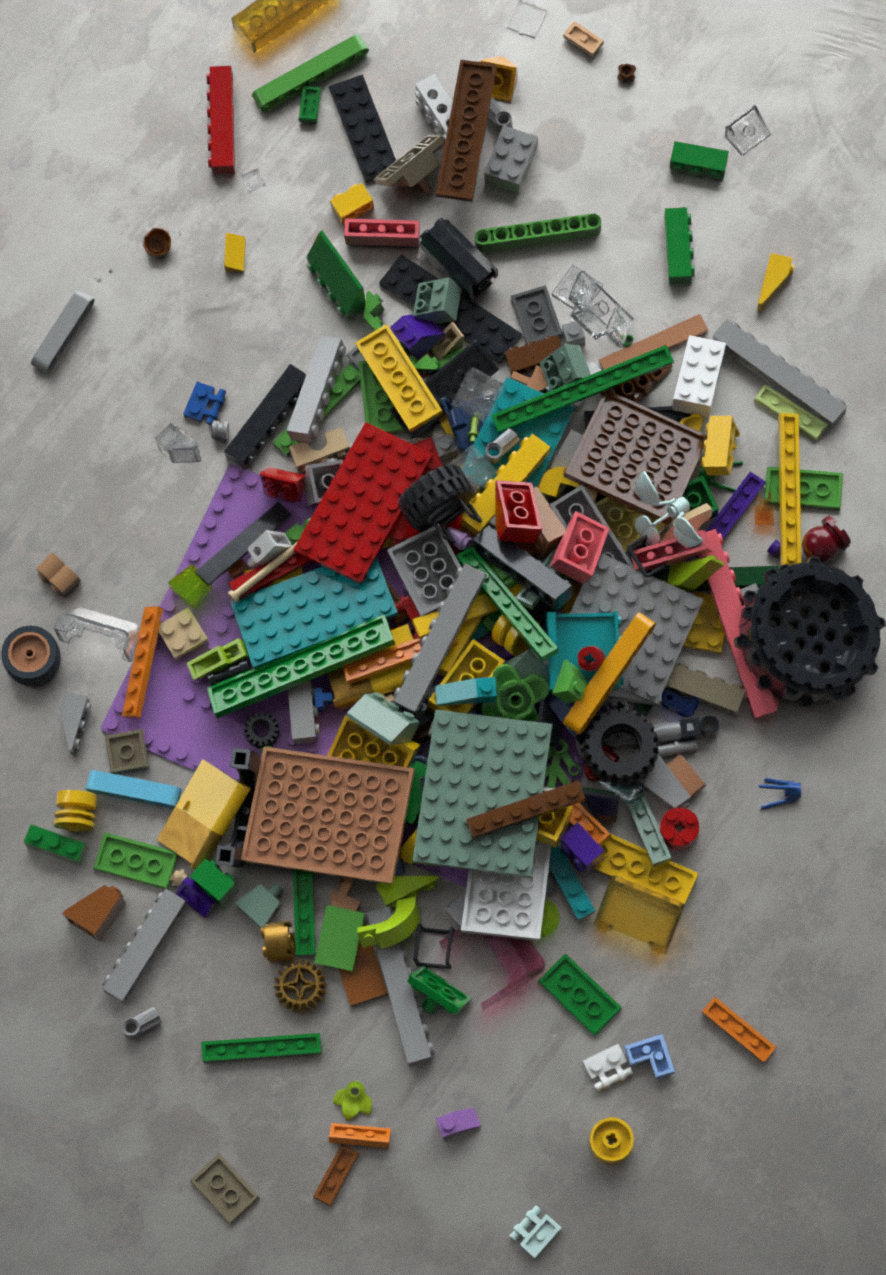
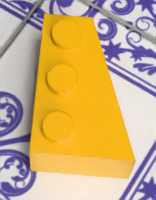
(720, 445)

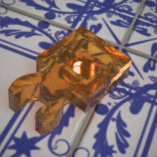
(764, 513)

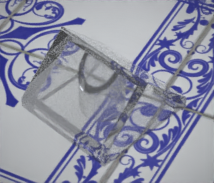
(747, 130)

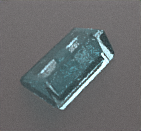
(628, 793)

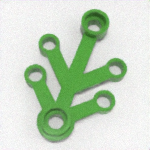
(555, 770)

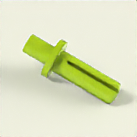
(473, 432)

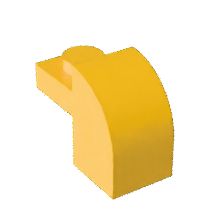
(553, 481)

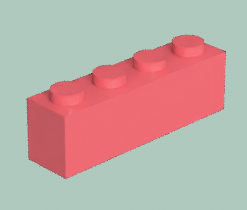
(382, 232)
(670, 552)

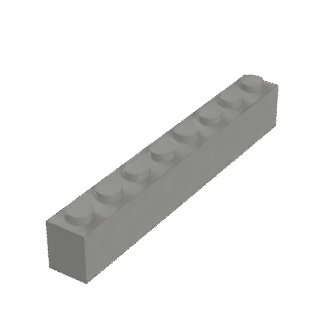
(780, 374)
(440, 638)
(402, 996)

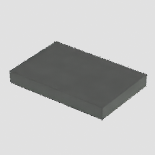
(536, 314)

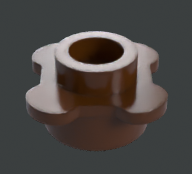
(626, 68)

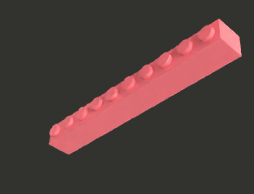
(729, 608)

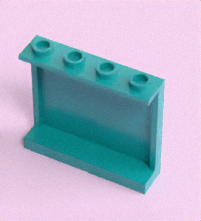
(578, 631)

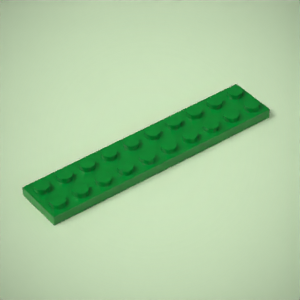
(300, 666)

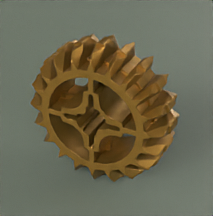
(291, 986)

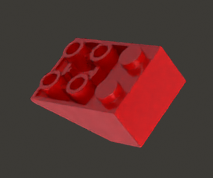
(283, 484)

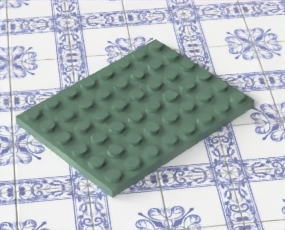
(473, 769)

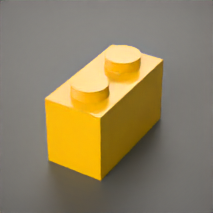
(351, 203)

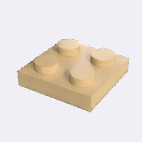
(182, 633)

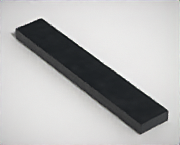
(238, 547)

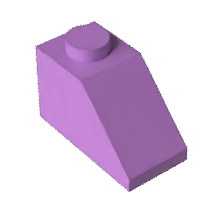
(457, 1123)

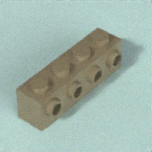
(708, 690)

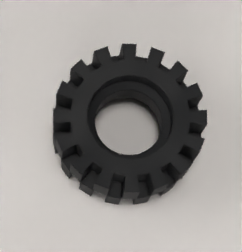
(258, 719)

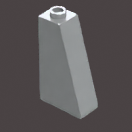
(663, 784)

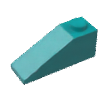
(467, 692)

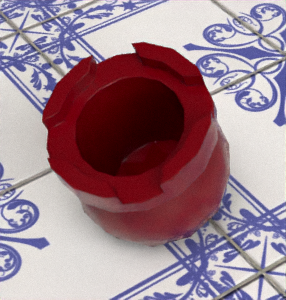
(825, 540)

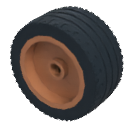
(31, 655)

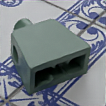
(261, 904)

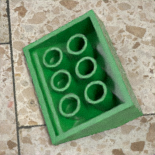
(336, 277)

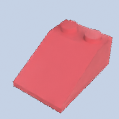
(580, 548)

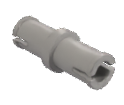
(677, 748)

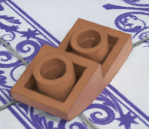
(686, 775)

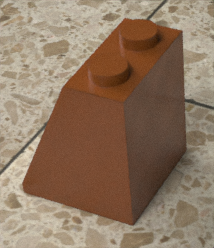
(96, 911)

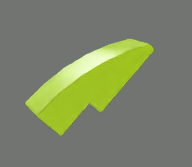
(218, 659)

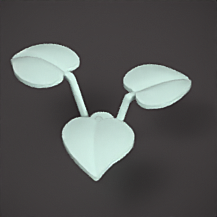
(683, 530)

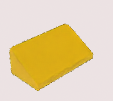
(234, 253)

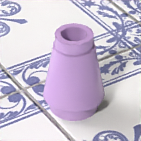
(462, 540)

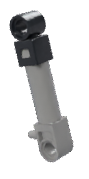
(683, 730)

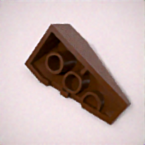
(637, 388)

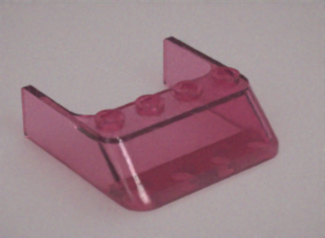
(517, 957)

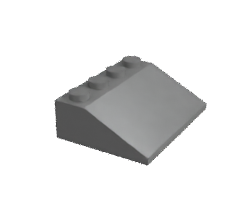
(426, 568)

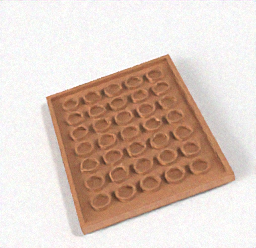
(328, 815)

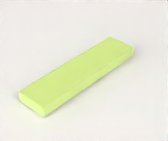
(779, 404)

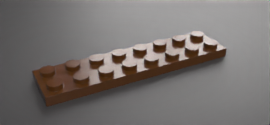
(466, 130)

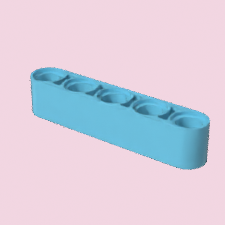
(133, 789)

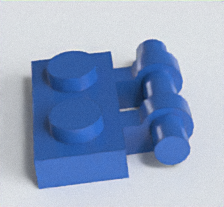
(199, 401)

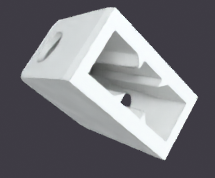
(267, 547)

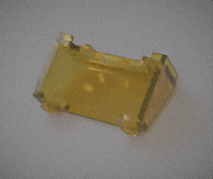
(639, 914)

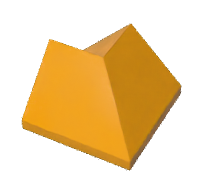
(505, 78)

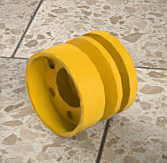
(75, 810)

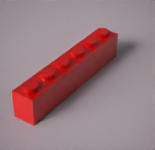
(222, 120)

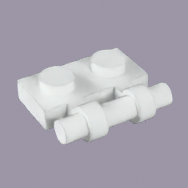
(604, 1062)

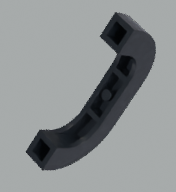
(247, 764)

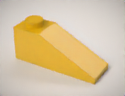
(776, 277)

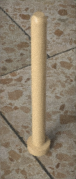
(234, 595)

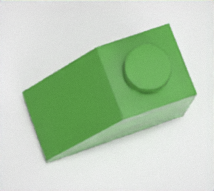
(570, 683)

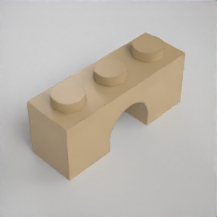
(336, 447)

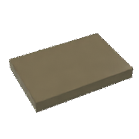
(224, 1188)

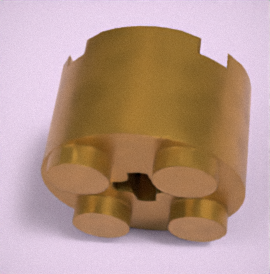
(278, 942)

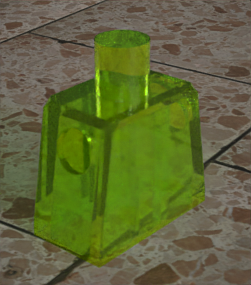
(190, 587)

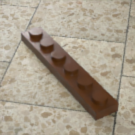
(525, 809)

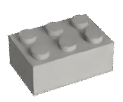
(511, 159)

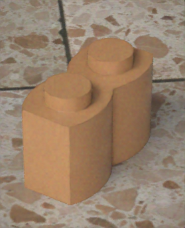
(57, 574)

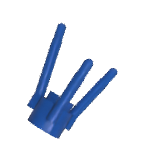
(790, 788)

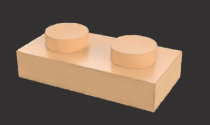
(583, 38)

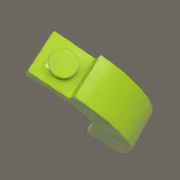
(395, 928)

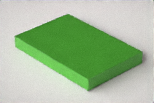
(339, 938)

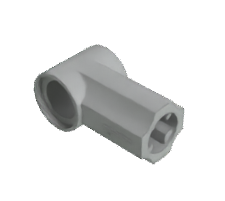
(498, 114)
(501, 445)
(143, 1023)

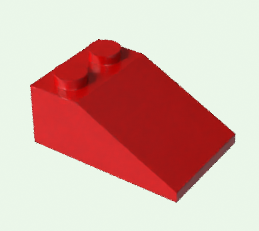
(516, 512)

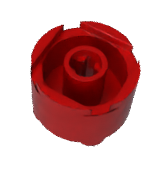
(690, 828)

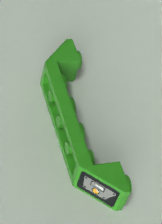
(373, 308)

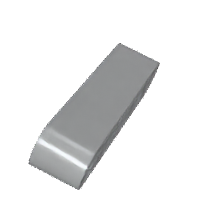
(62, 331)

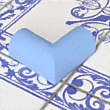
(653, 1050)

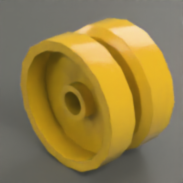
(507, 637)
(611, 1129)

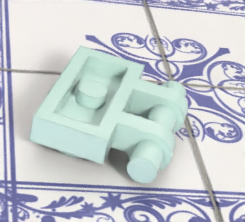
(541, 1234)

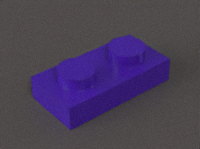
(196, 897)

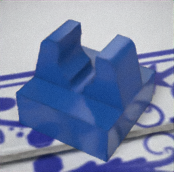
(322, 699)

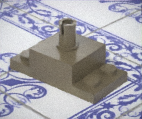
(413, 165)

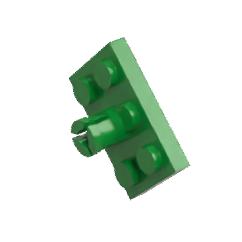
(438, 992)

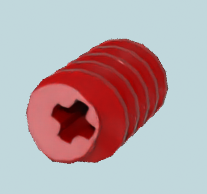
(596, 653)

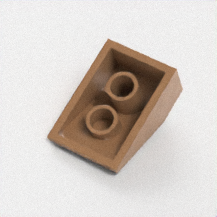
(552, 528)

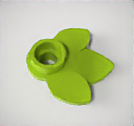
(353, 1103)

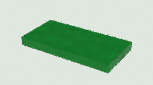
(580, 995)

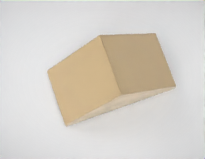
(450, 342)

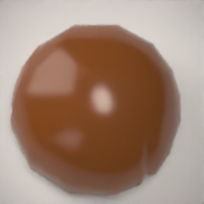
(157, 242)

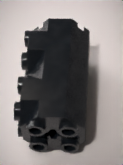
(458, 258)

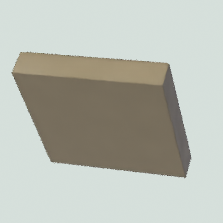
(127, 751)

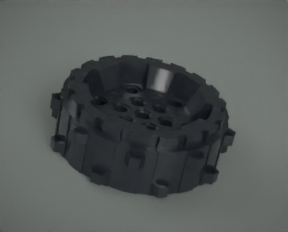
(852, 620)

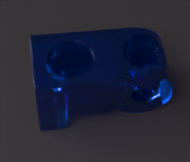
(679, 705)

